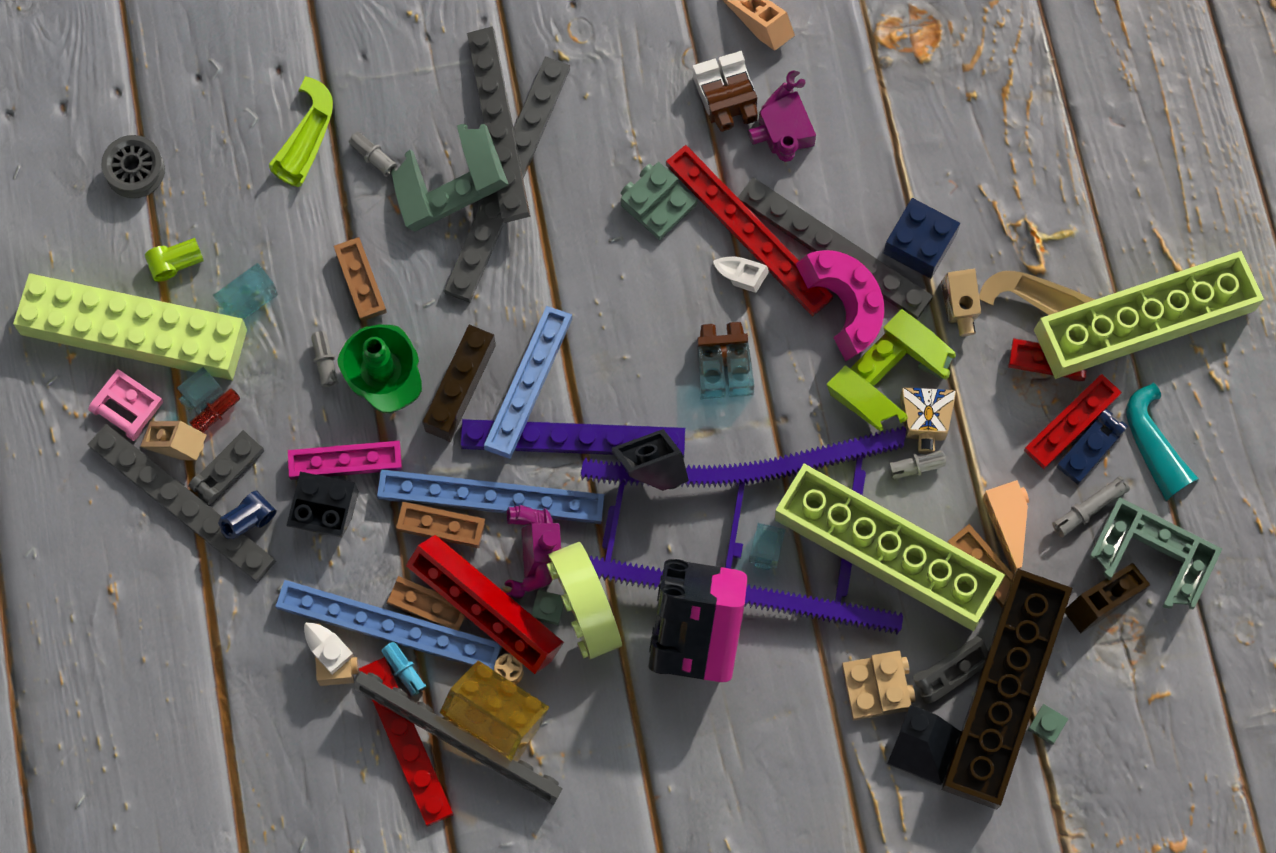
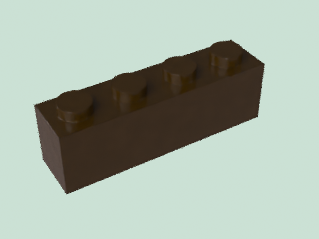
(459, 383)

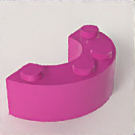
(857, 291)

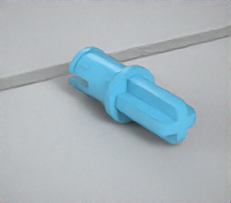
(403, 668)

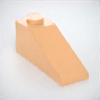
(764, 20)
(1008, 514)

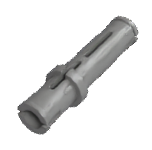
(1081, 513)

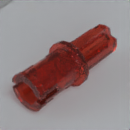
(214, 411)

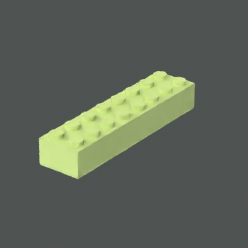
(1148, 314)
(130, 326)
(889, 547)

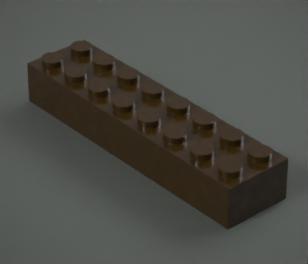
(1007, 689)

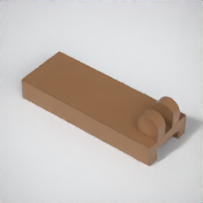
(424, 604)

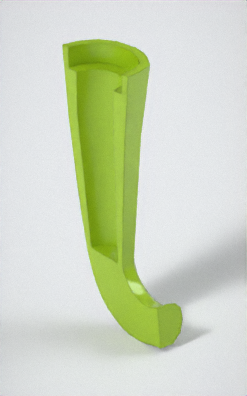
(300, 150)

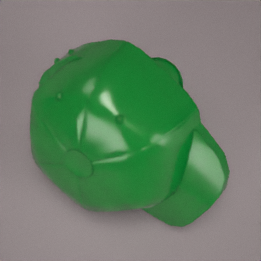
(381, 367)

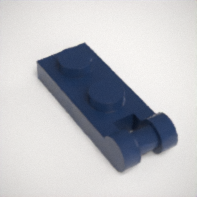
(1091, 447)

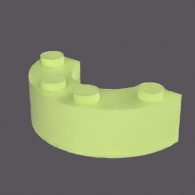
(586, 599)

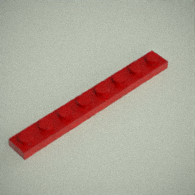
(746, 228)

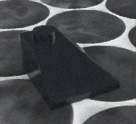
(653, 460)
(924, 745)

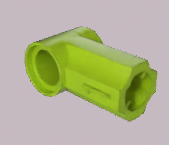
(166, 261)

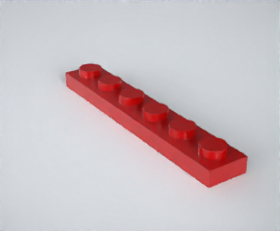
(411, 753)

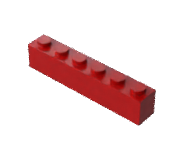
(484, 604)

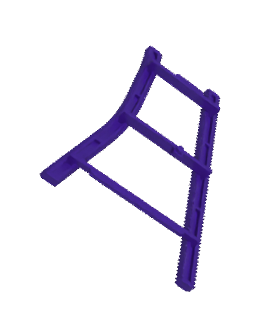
(744, 474)

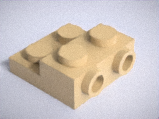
(878, 685)

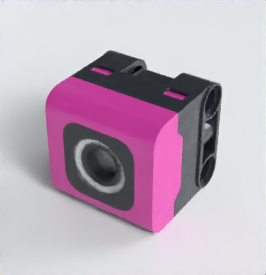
(697, 621)

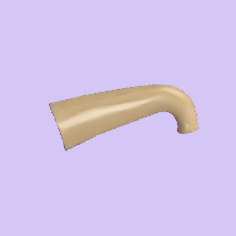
(1037, 291)

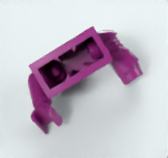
(784, 121)
(538, 540)

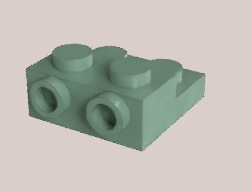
(657, 200)

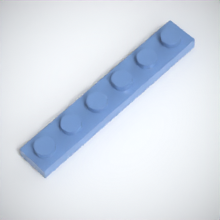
(528, 382)

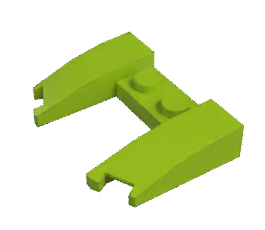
(902, 336)

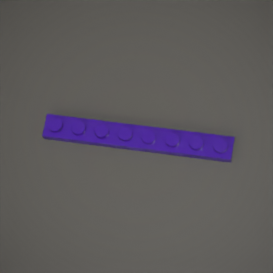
(567, 436)

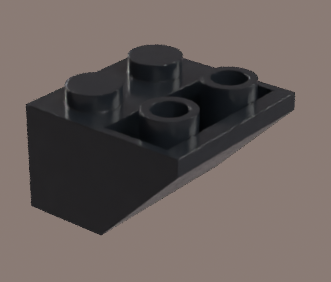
(322, 504)

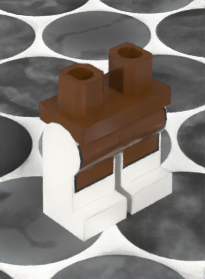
(726, 90)

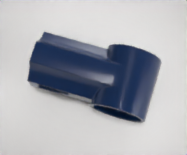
(251, 512)

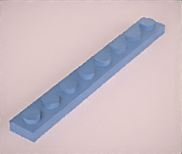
(488, 495)
(387, 625)

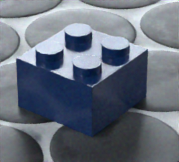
(921, 238)

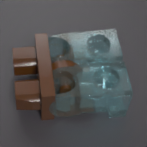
(723, 352)

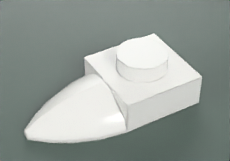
(742, 272)
(326, 647)

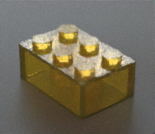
(494, 710)

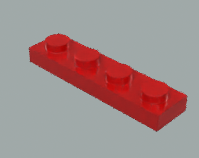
(1072, 421)

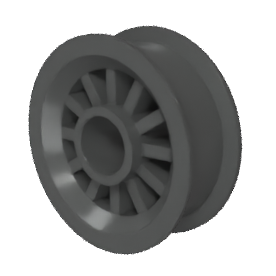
(118, 174)

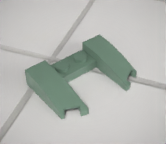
(485, 177)
(1195, 553)

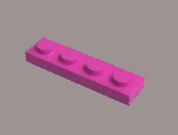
(345, 459)

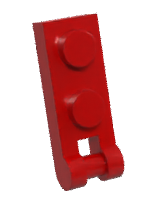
(1030, 357)

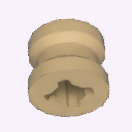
(509, 664)

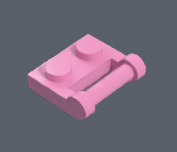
(131, 397)

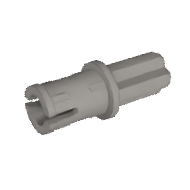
(372, 153)
(324, 359)
(917, 464)

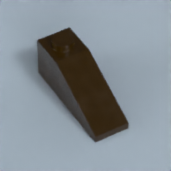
(1106, 597)

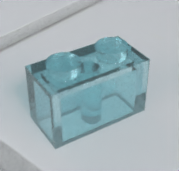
(246, 293)

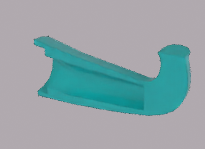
(1160, 457)

